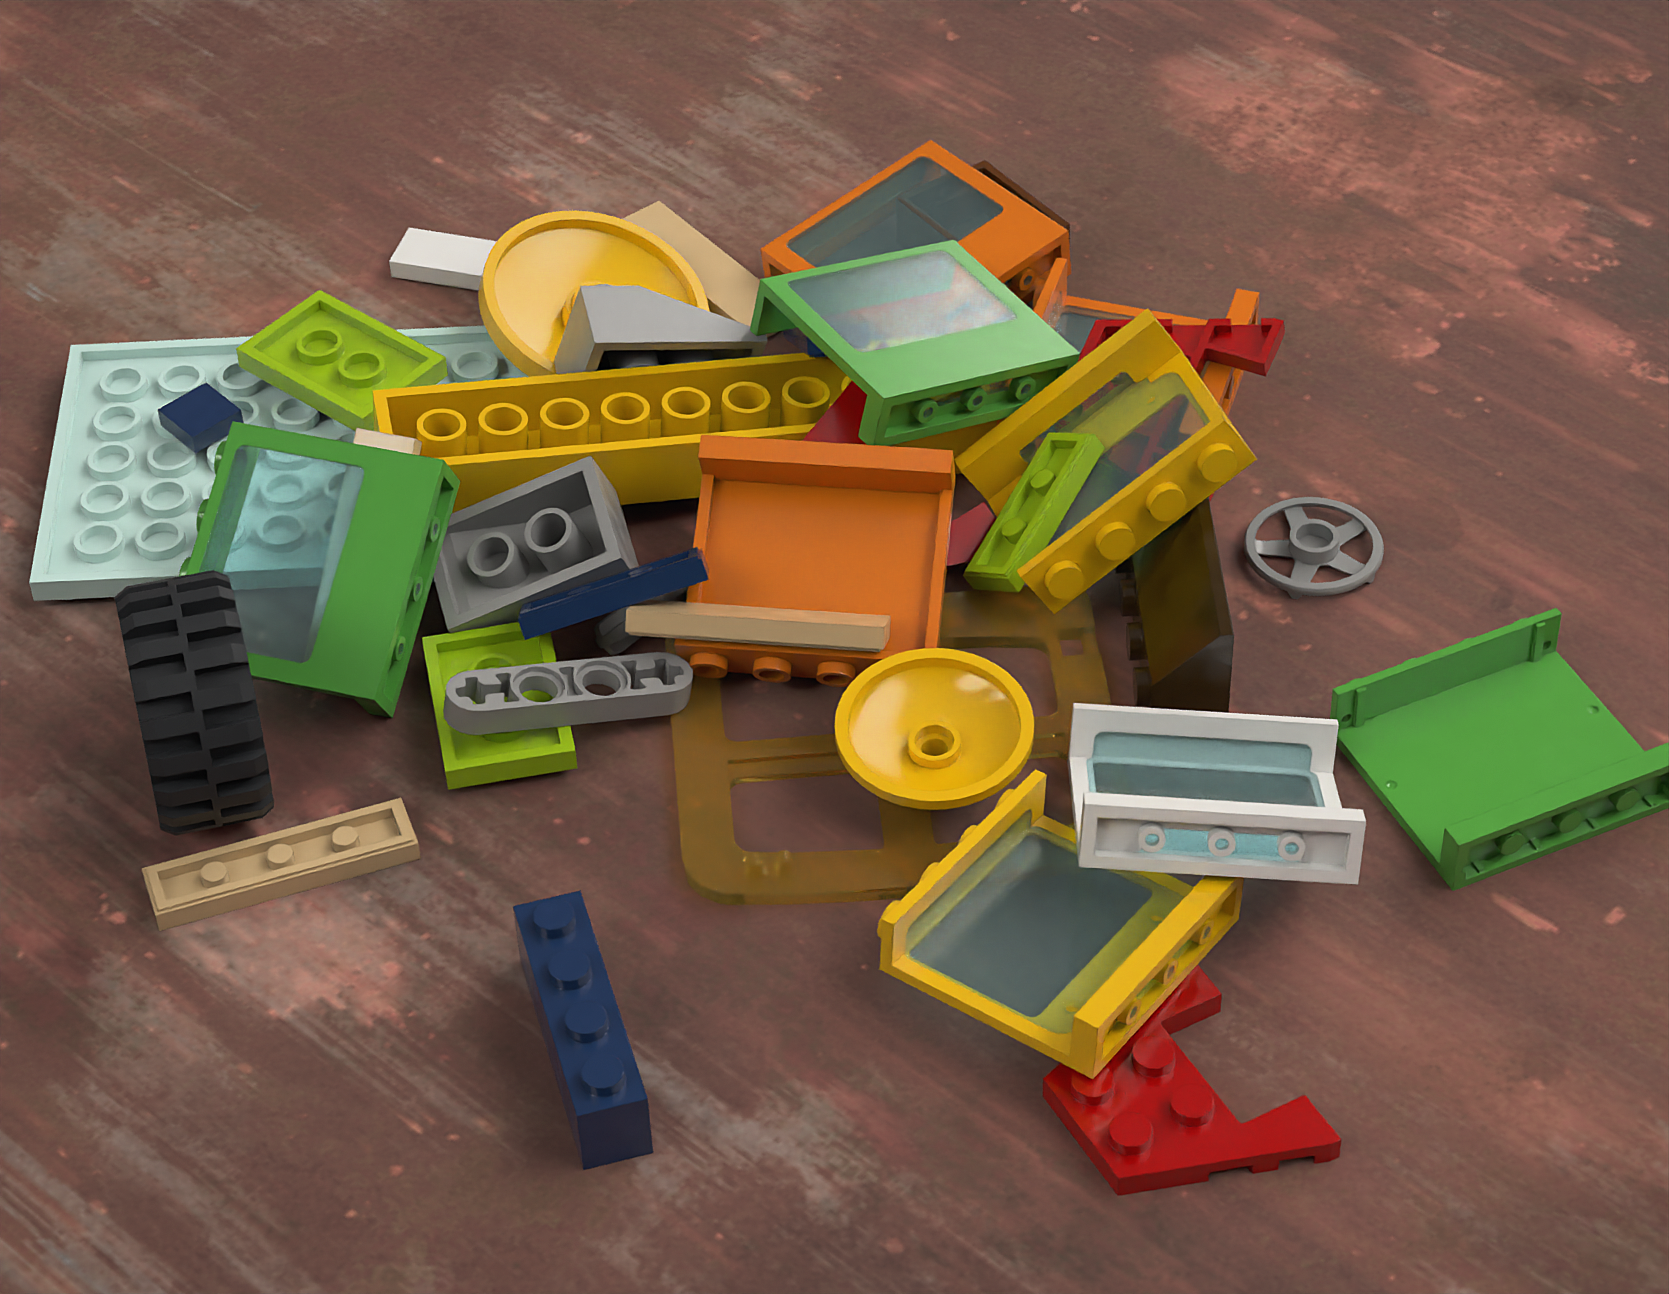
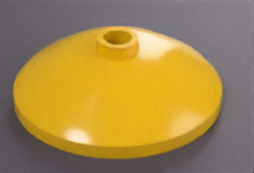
(934, 706)

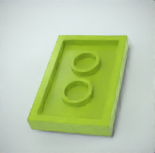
(336, 358)
(502, 755)

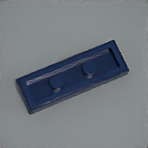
(613, 592)

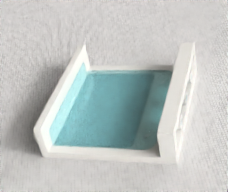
(1210, 794)

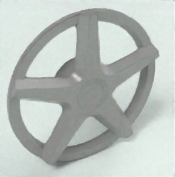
(1313, 545)

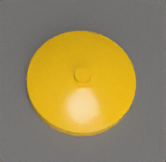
(546, 259)

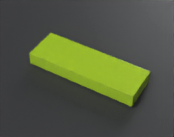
(1033, 510)

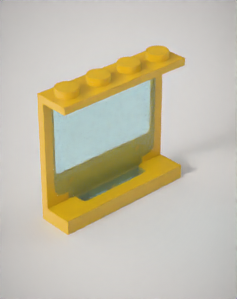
(1160, 458)
(1046, 945)

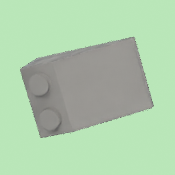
(645, 328)
(531, 546)

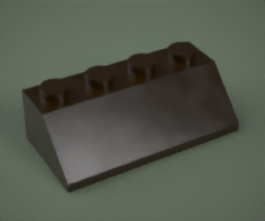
(1179, 617)

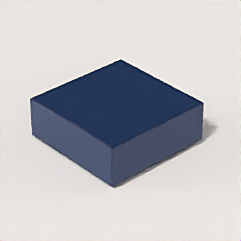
(199, 417)

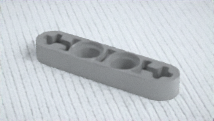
(658, 679)

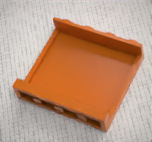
(821, 534)

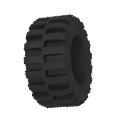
(195, 702)

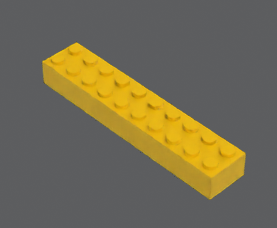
(632, 421)

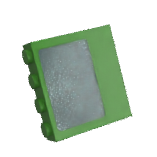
(921, 336)
(325, 556)

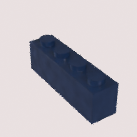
(583, 1030)

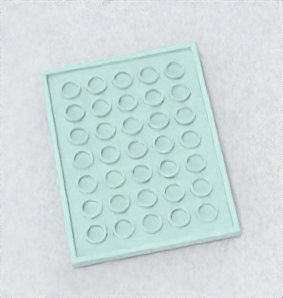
(130, 491)

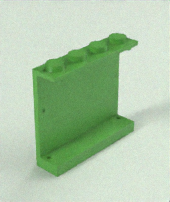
(1496, 752)

